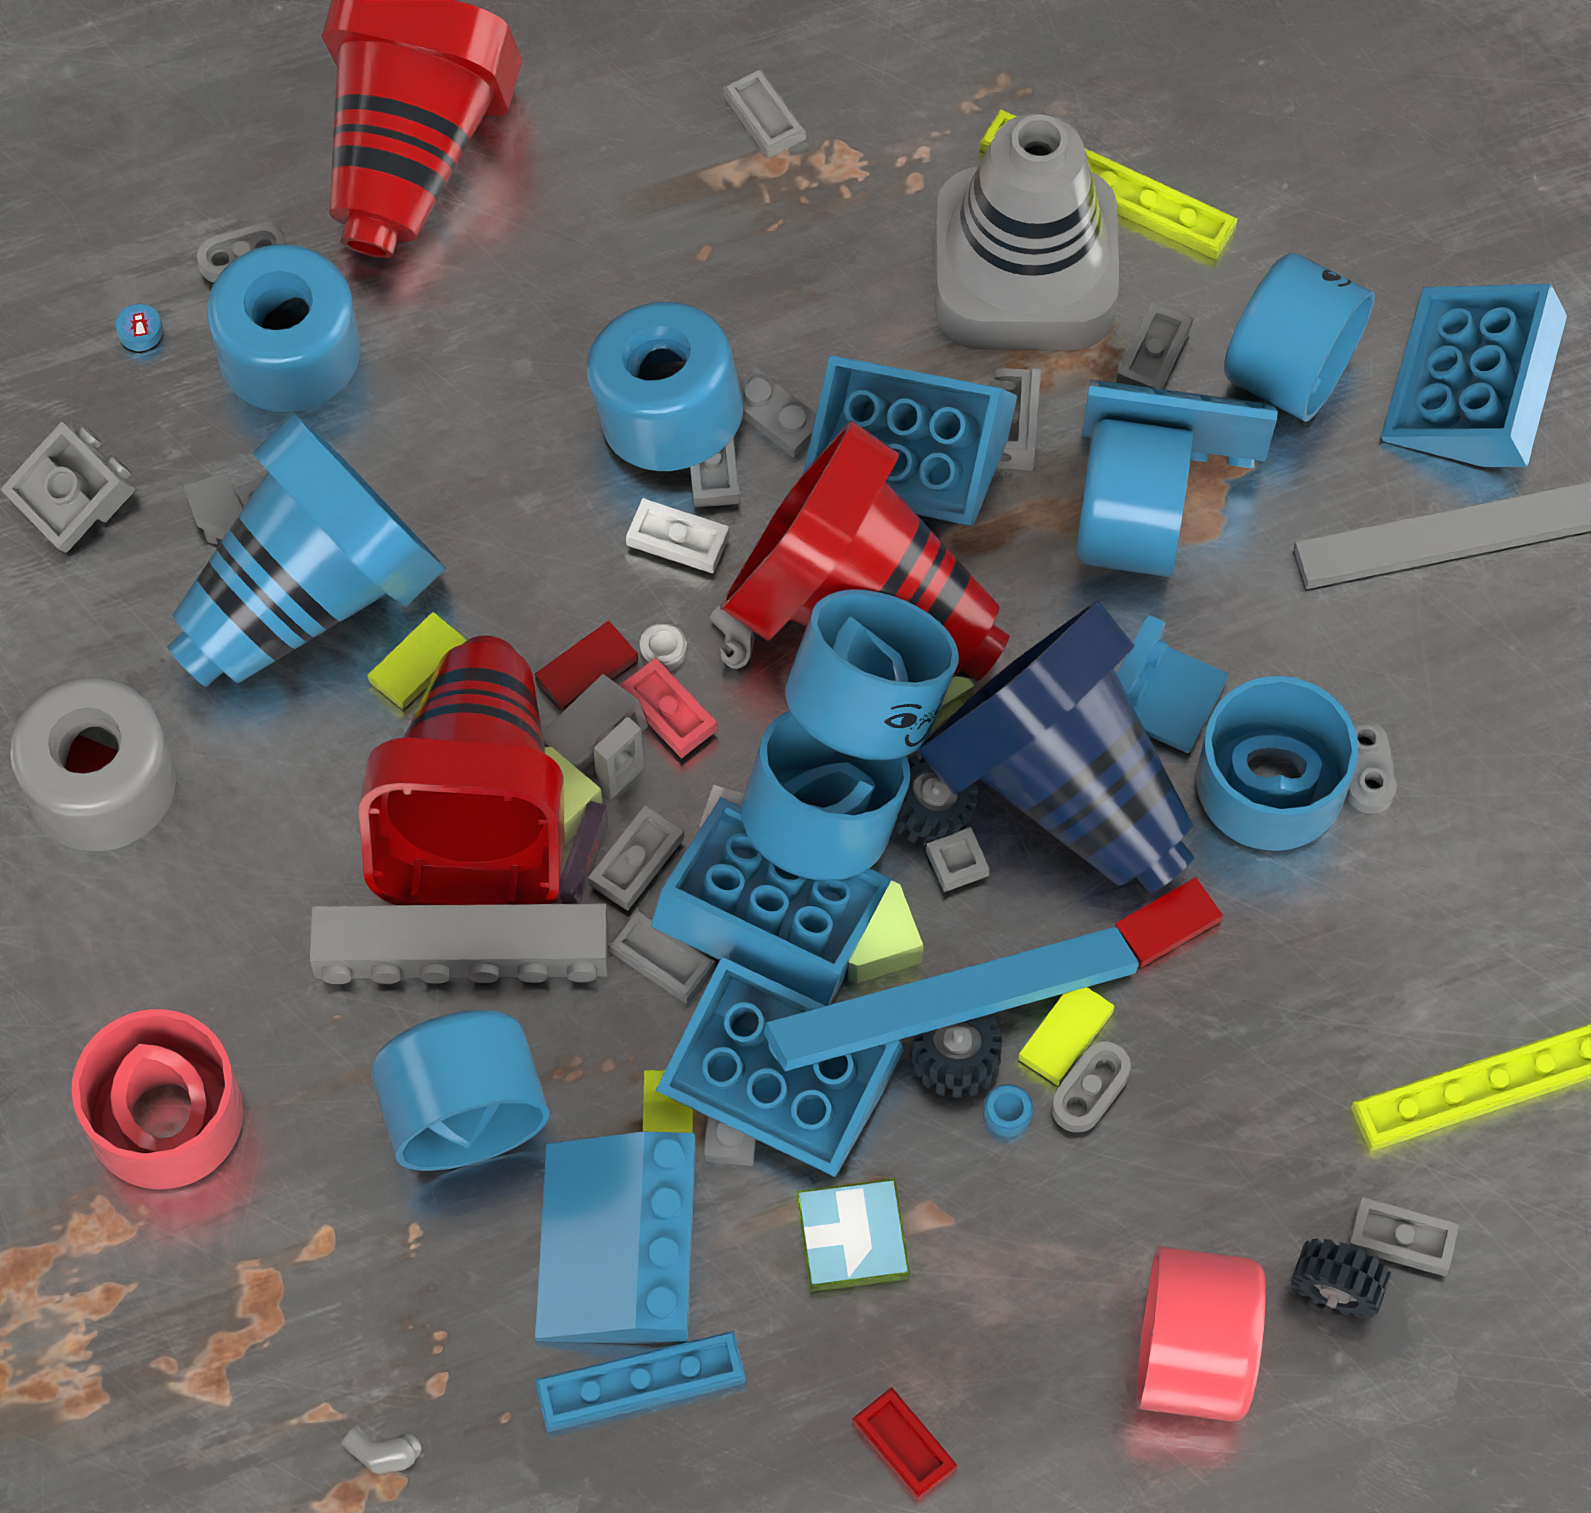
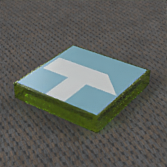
(852, 1235)

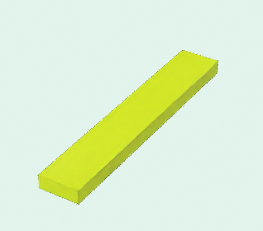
(1152, 202)
(1475, 1088)

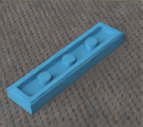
(640, 1381)

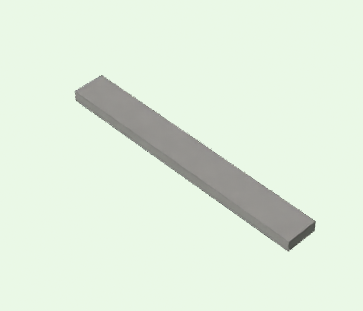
(1444, 535)

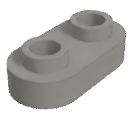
(234, 244)
(1372, 764)
(1090, 1089)

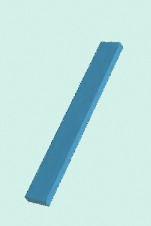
(949, 998)

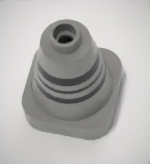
(1027, 244)

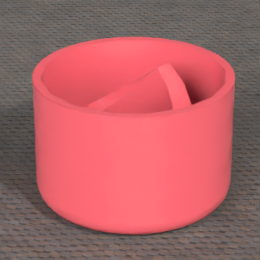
(148, 1052)
(1201, 1334)

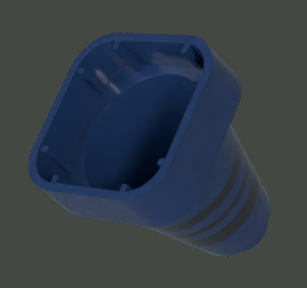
(1071, 753)

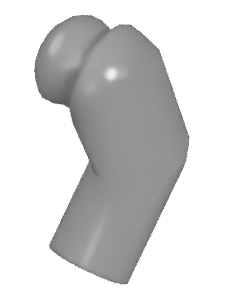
(738, 639)
(384, 1455)

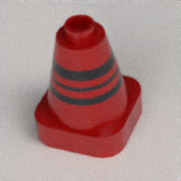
(407, 106)
(855, 533)
(467, 795)

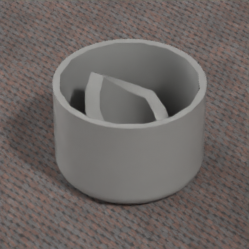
(102, 806)

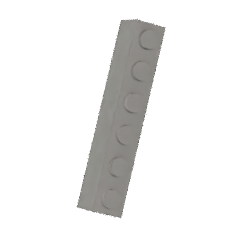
(459, 942)

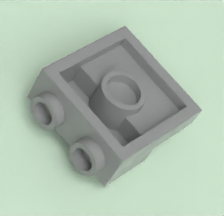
(69, 485)

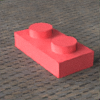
(670, 708)

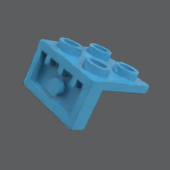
(1169, 688)

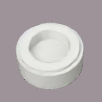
(664, 643)

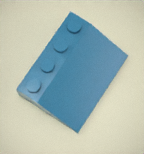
(1476, 373)
(1218, 423)
(940, 426)
(761, 917)
(735, 1077)
(617, 1239)

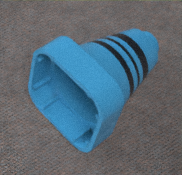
(296, 561)

